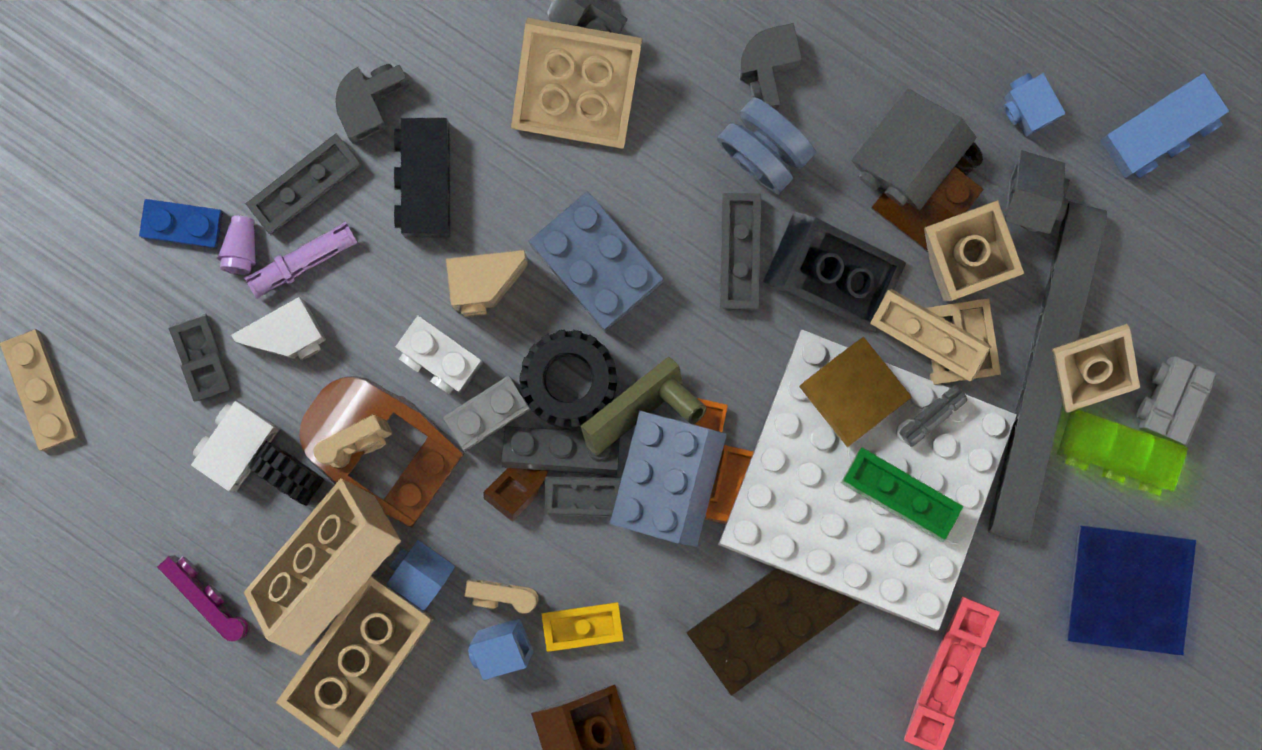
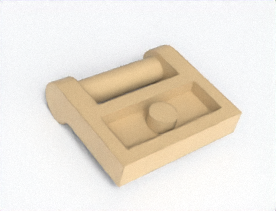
(977, 320)
(361, 436)
(490, 593)

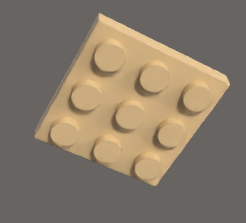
(575, 82)

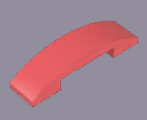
(950, 674)

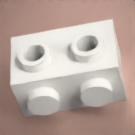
(439, 354)
(233, 445)

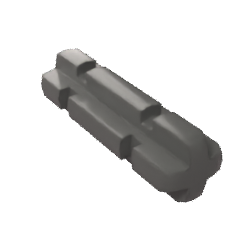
(933, 416)

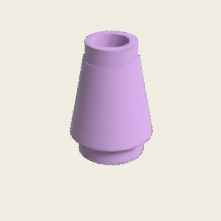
(238, 247)

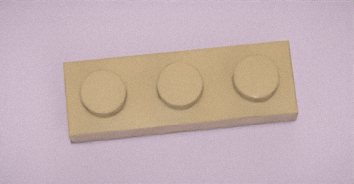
(930, 335)
(38, 390)

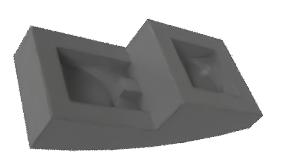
(200, 357)

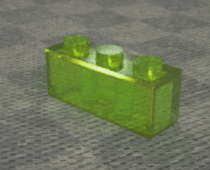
(1121, 453)

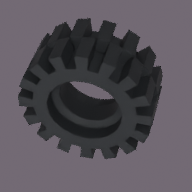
(286, 473)

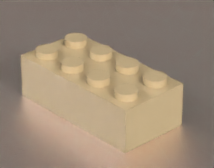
(321, 567)
(354, 661)

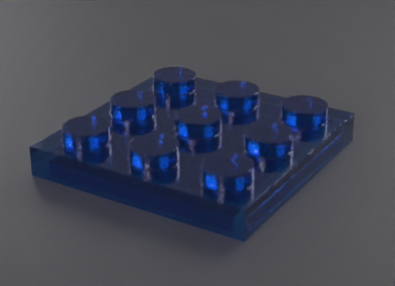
(1130, 590)

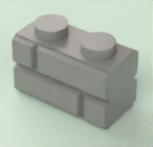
(1176, 400)
(486, 413)

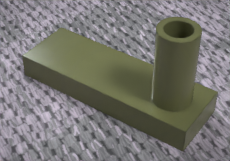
(649, 392)

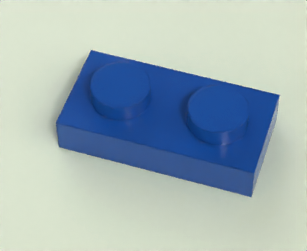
(180, 223)

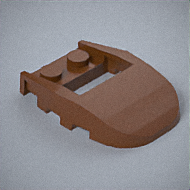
(357, 398)

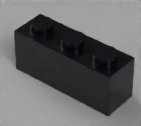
(423, 177)

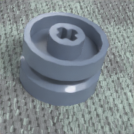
(766, 145)

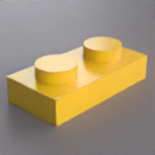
(582, 626)

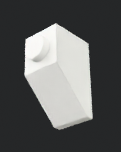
(285, 332)

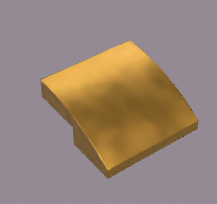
(855, 391)

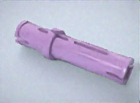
(288, 267)

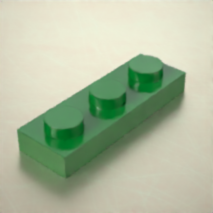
(902, 494)

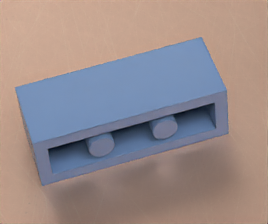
(1165, 127)

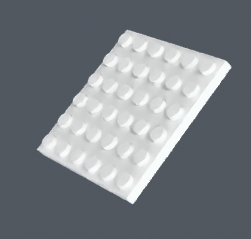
(816, 528)

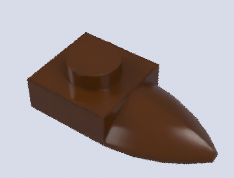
(514, 490)

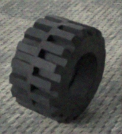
(560, 345)

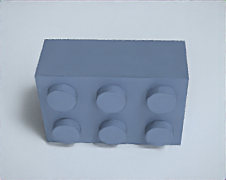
(596, 261)
(668, 479)

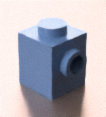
(1032, 104)
(419, 574)
(500, 649)

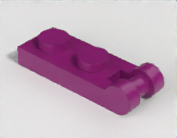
(204, 599)

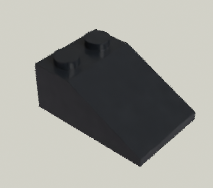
(833, 270)

